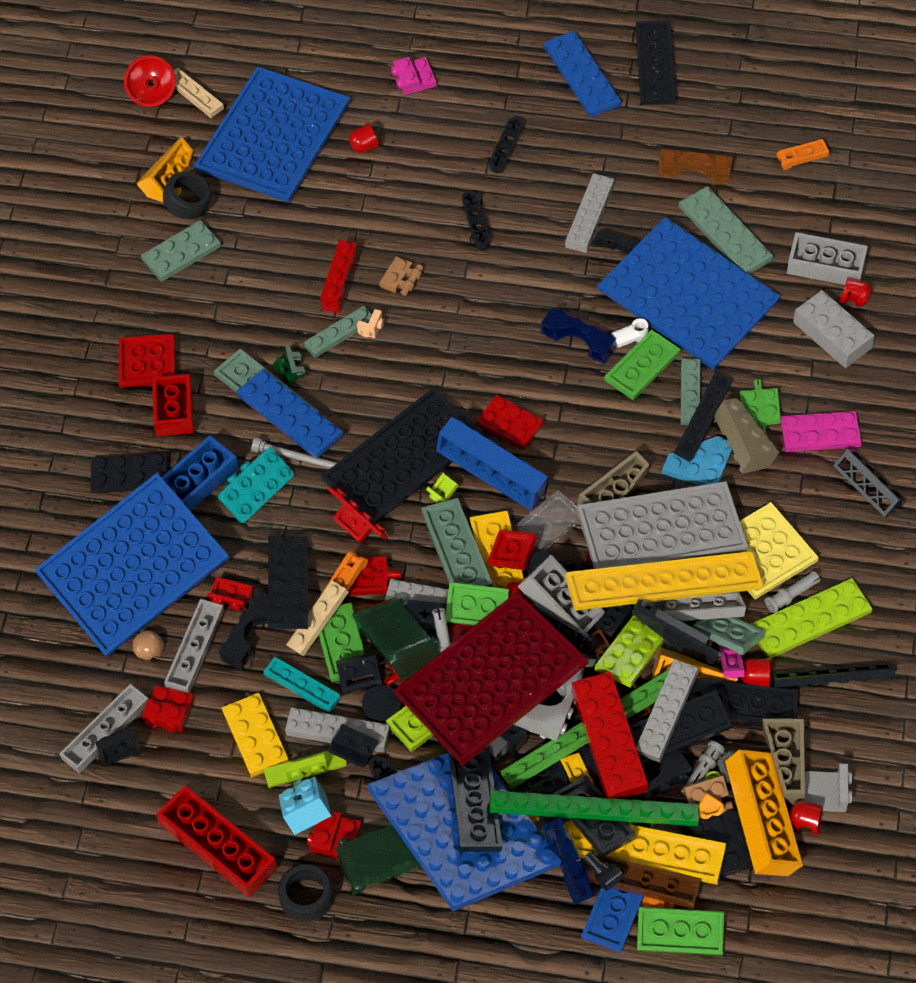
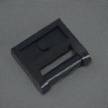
(358, 667)

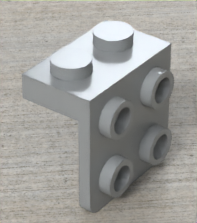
(829, 789)

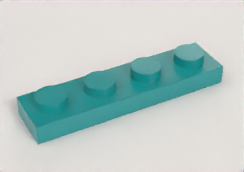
(302, 684)

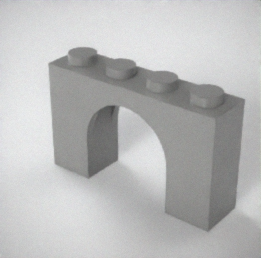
(550, 719)

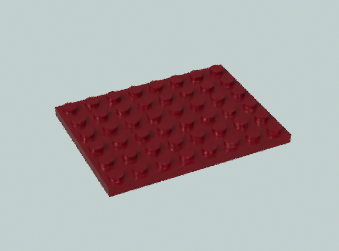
(490, 678)

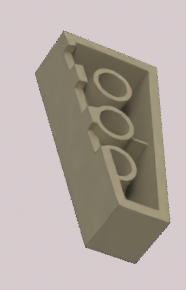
(746, 438)
(618, 482)
(786, 744)

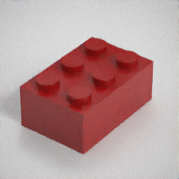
(173, 405)

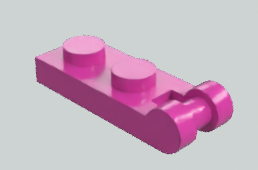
(731, 663)

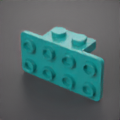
(254, 484)

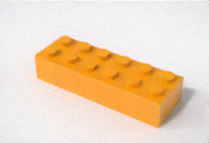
(763, 813)

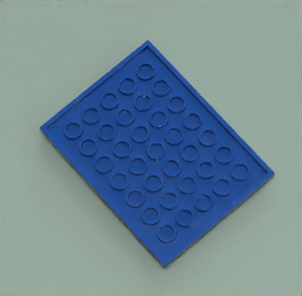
(272, 134)
(689, 293)
(131, 564)
(424, 816)

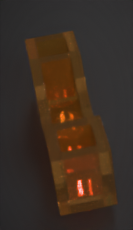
(715, 167)

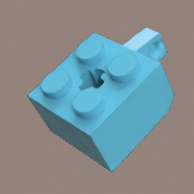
(304, 805)

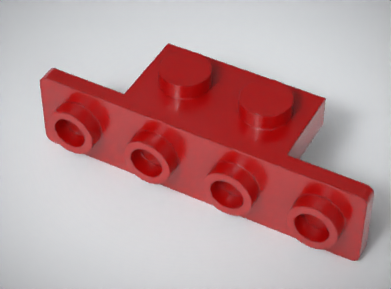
(354, 521)

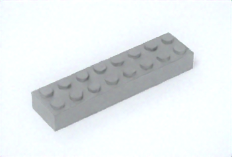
(589, 213)
(413, 591)
(703, 607)
(194, 646)
(667, 710)
(107, 723)
(323, 726)

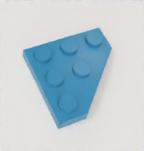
(705, 466)

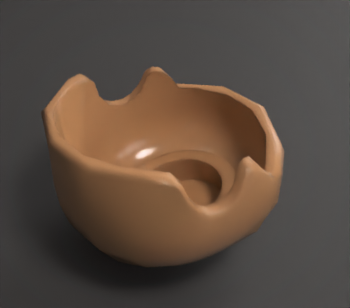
(148, 645)

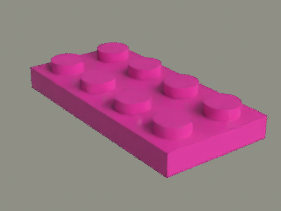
(820, 431)

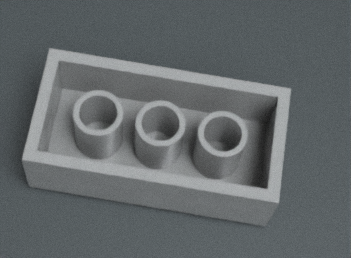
(826, 259)
(833, 329)
(550, 593)

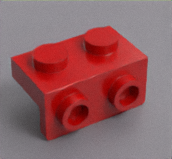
(231, 593)

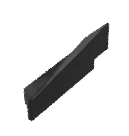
(678, 634)

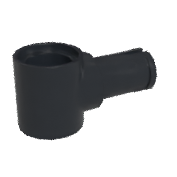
(606, 874)

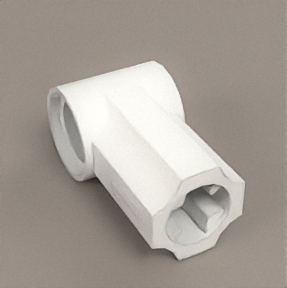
(630, 333)

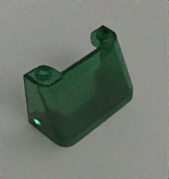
(397, 636)
(374, 859)

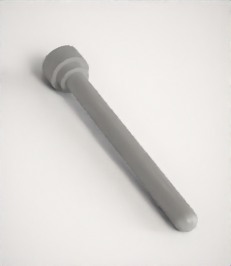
(260, 446)

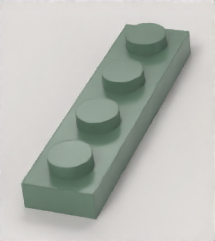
(337, 332)
(689, 388)

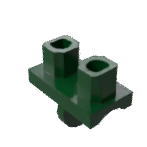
(286, 365)

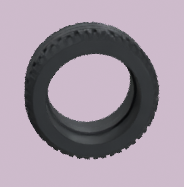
(192, 182)
(300, 873)

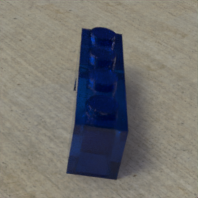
(560, 325)
(573, 869)

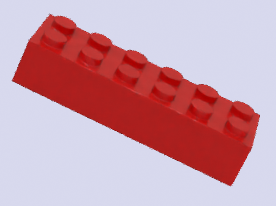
(609, 736)
(217, 841)

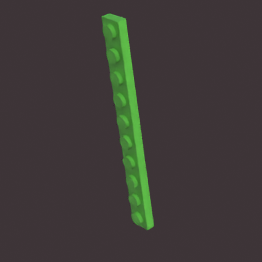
(575, 737)

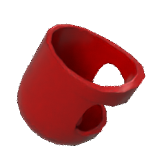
(363, 139)
(856, 291)
(757, 672)
(806, 815)

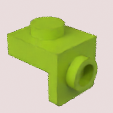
(442, 489)

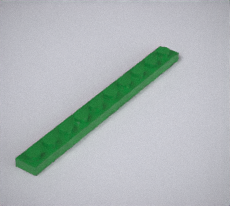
(594, 808)

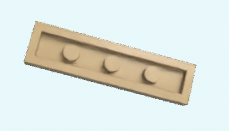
(197, 94)
(318, 618)

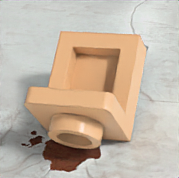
(371, 329)

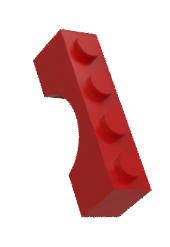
(334, 287)

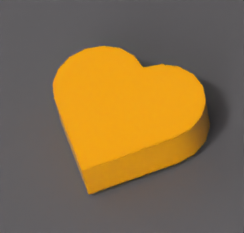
(709, 806)

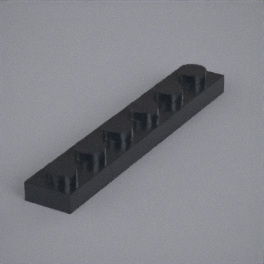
(702, 416)
(838, 674)

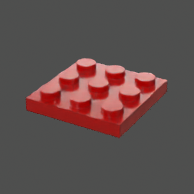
(145, 358)

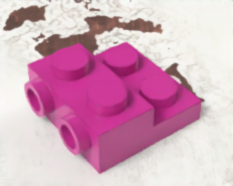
(413, 75)

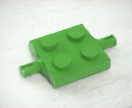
(762, 405)

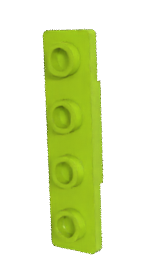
(302, 768)

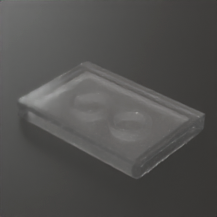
(550, 520)

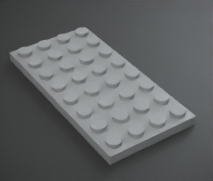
(662, 526)

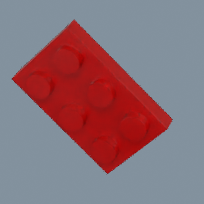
(509, 422)

